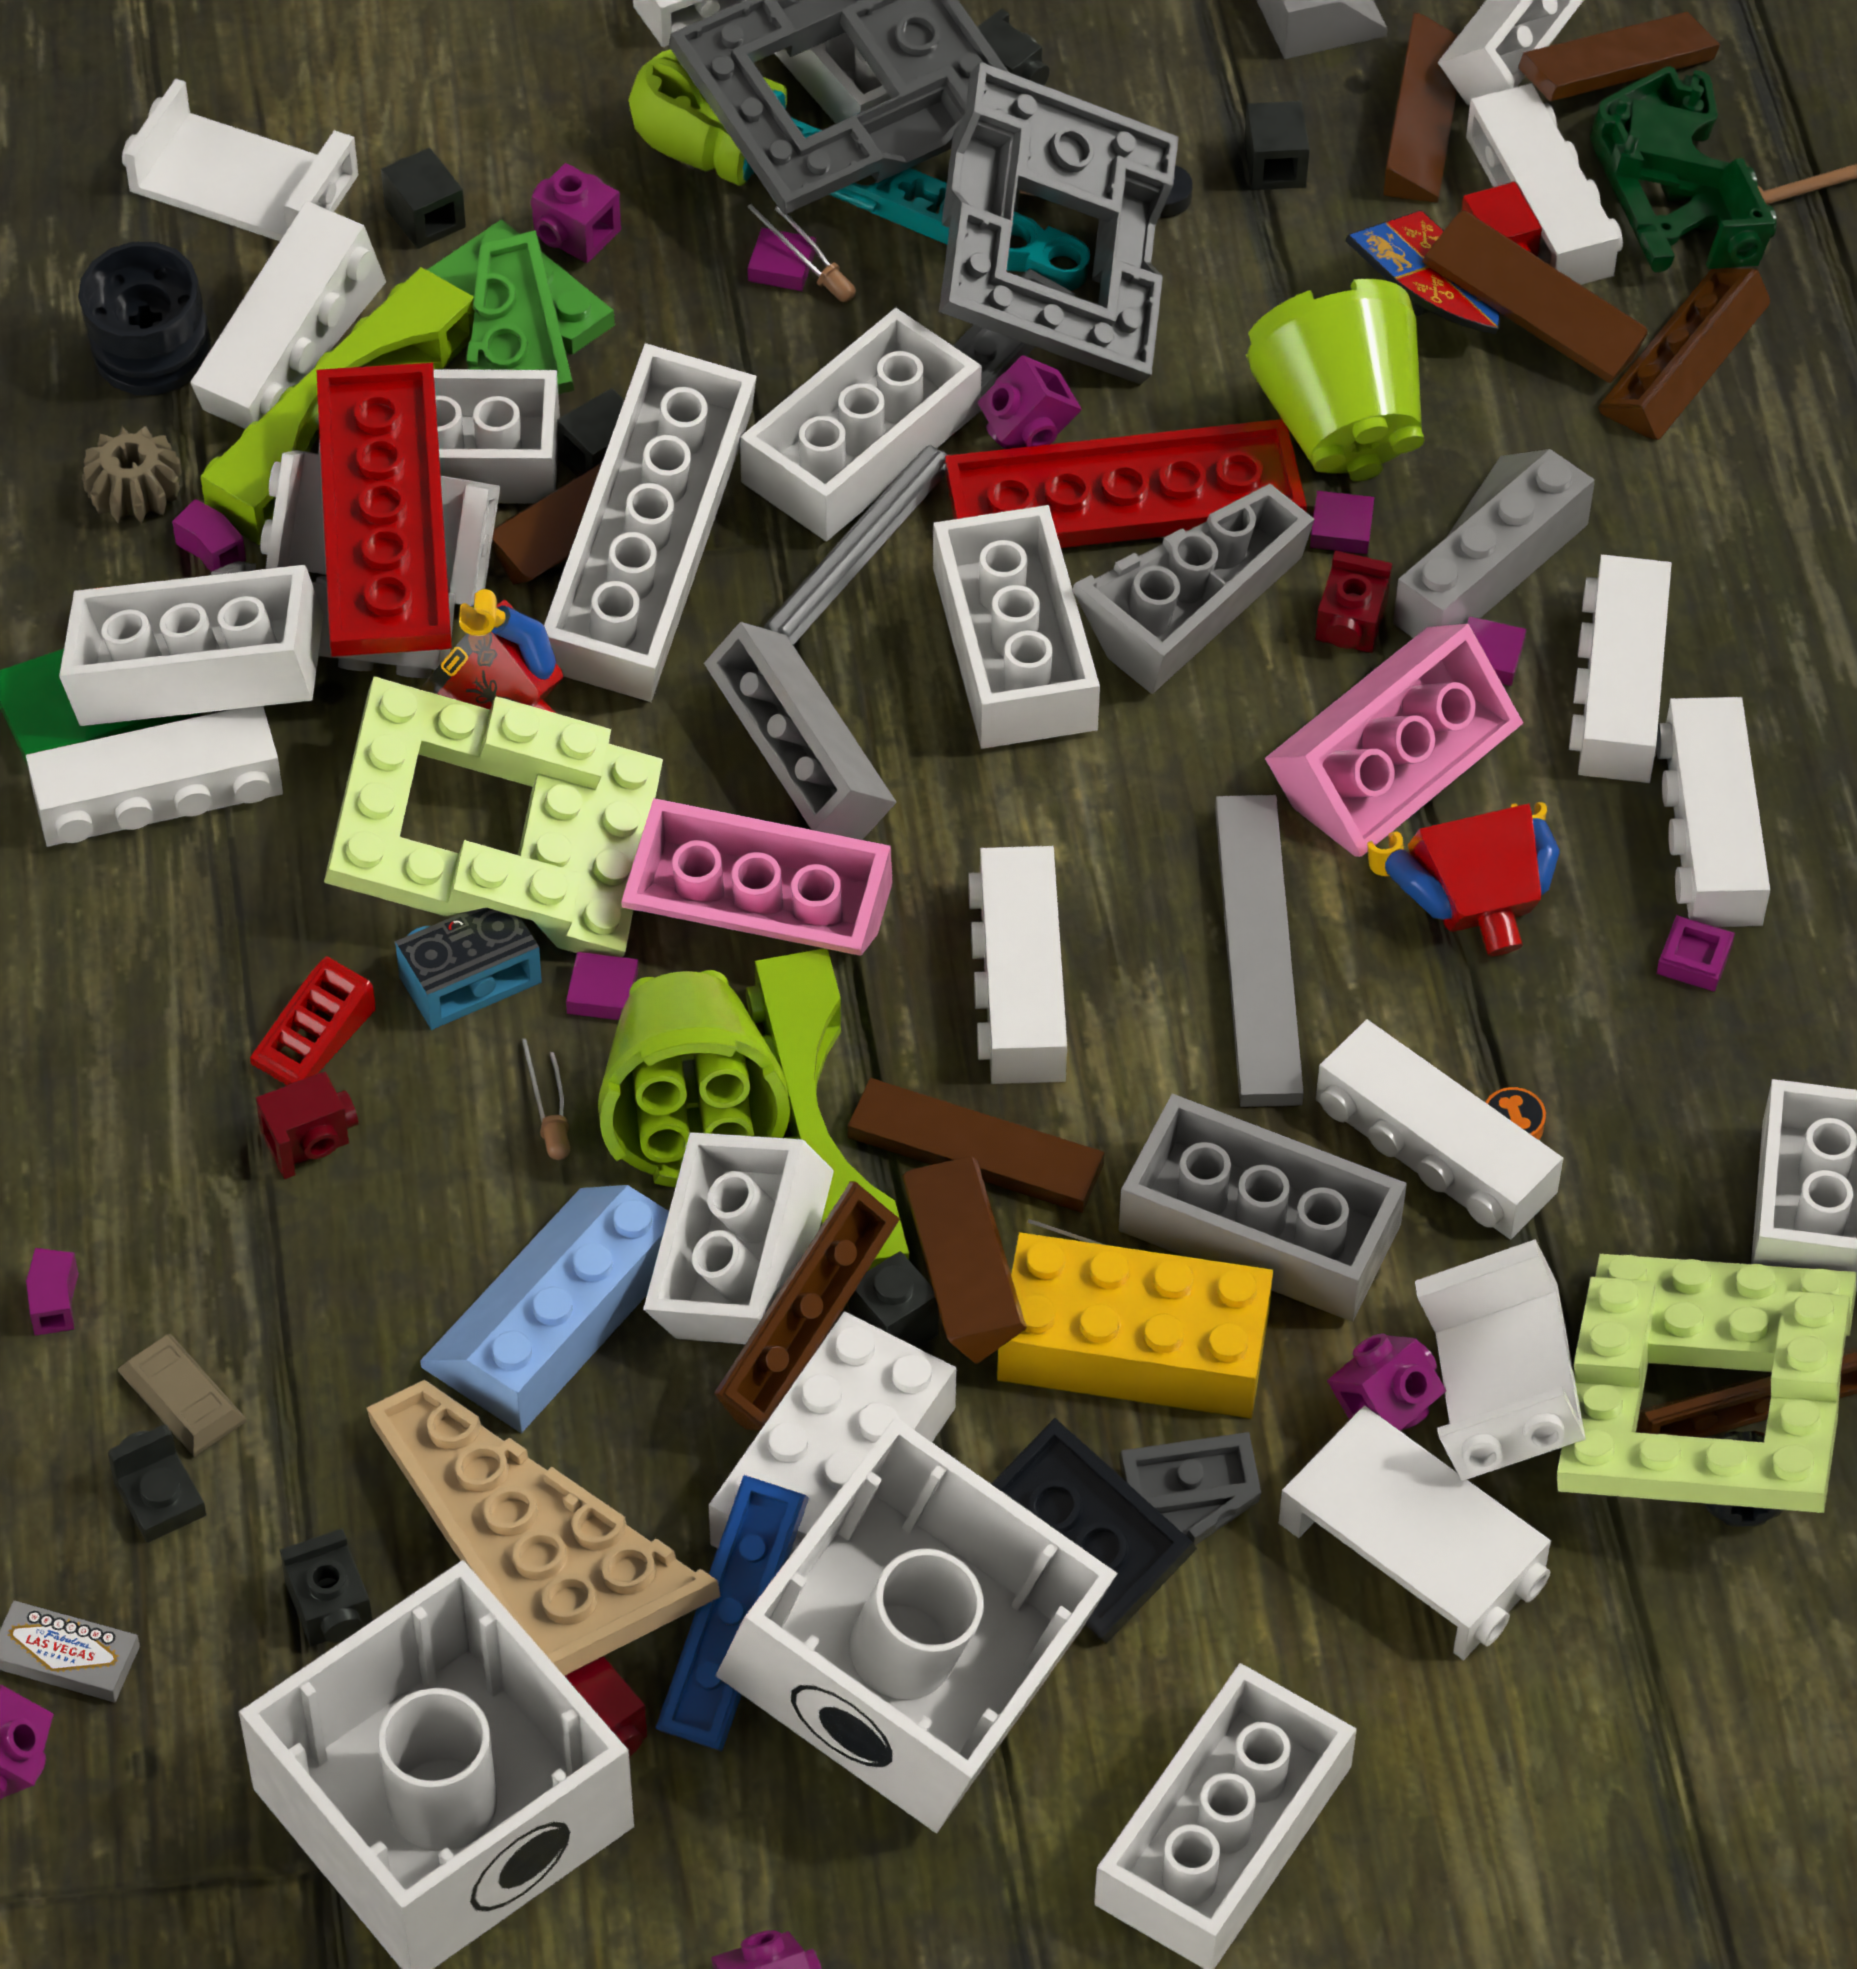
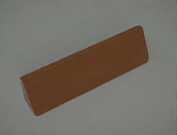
(1421, 116)
(1536, 296)
(1687, 351)
(544, 531)
(964, 1256)
(806, 1307)
(1727, 1405)

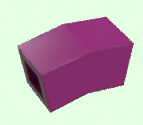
(208, 536)
(51, 1290)

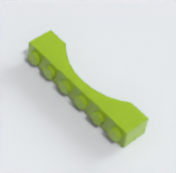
(416, 324)
(801, 1021)

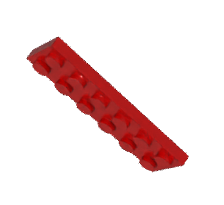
(1128, 483)
(383, 510)

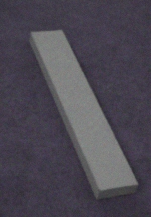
(1258, 951)

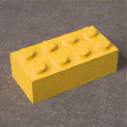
(1137, 1325)

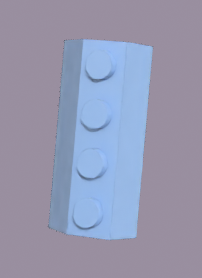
(553, 1304)

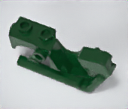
(1649, 137)

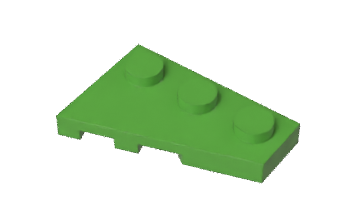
(578, 310)
(516, 312)

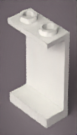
(233, 171)
(298, 523)
(1502, 1360)
(1420, 1526)

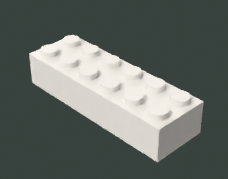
(648, 521)

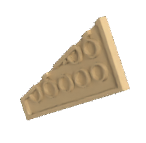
(533, 1535)

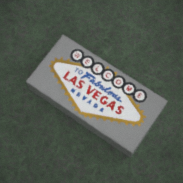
(66, 1651)

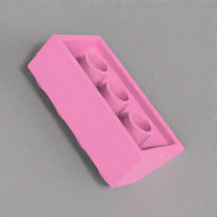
(1396, 738)
(760, 877)

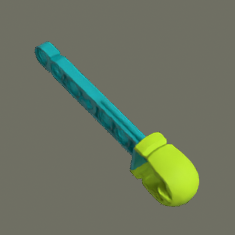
(682, 125)

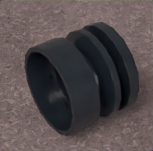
(144, 318)

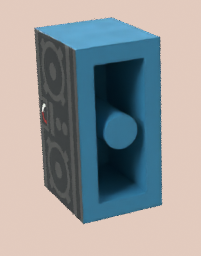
(467, 963)

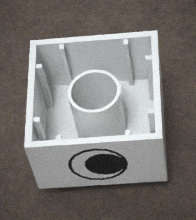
(914, 1624)
(438, 1769)

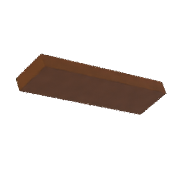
(1618, 56)
(1005, 1151)

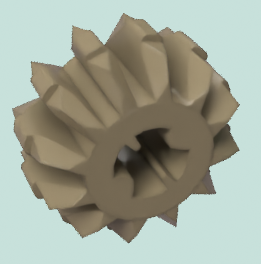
(131, 474)

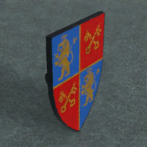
(1397, 254)

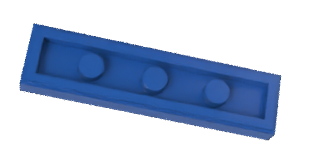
(747, 1560)

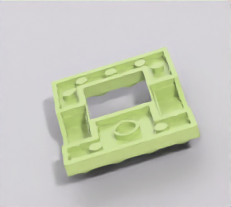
(576, 834)
(1711, 1318)

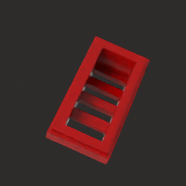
(335, 992)

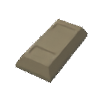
(181, 1394)

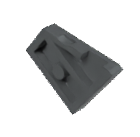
(1196, 1481)

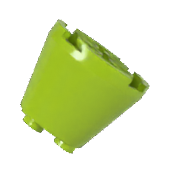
(1343, 375)
(683, 1066)

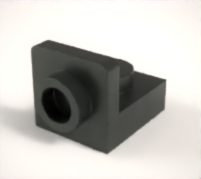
(155, 1483)

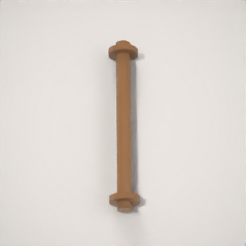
(1809, 184)

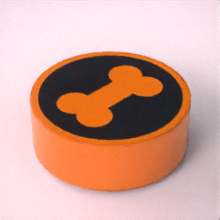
(1521, 1108)

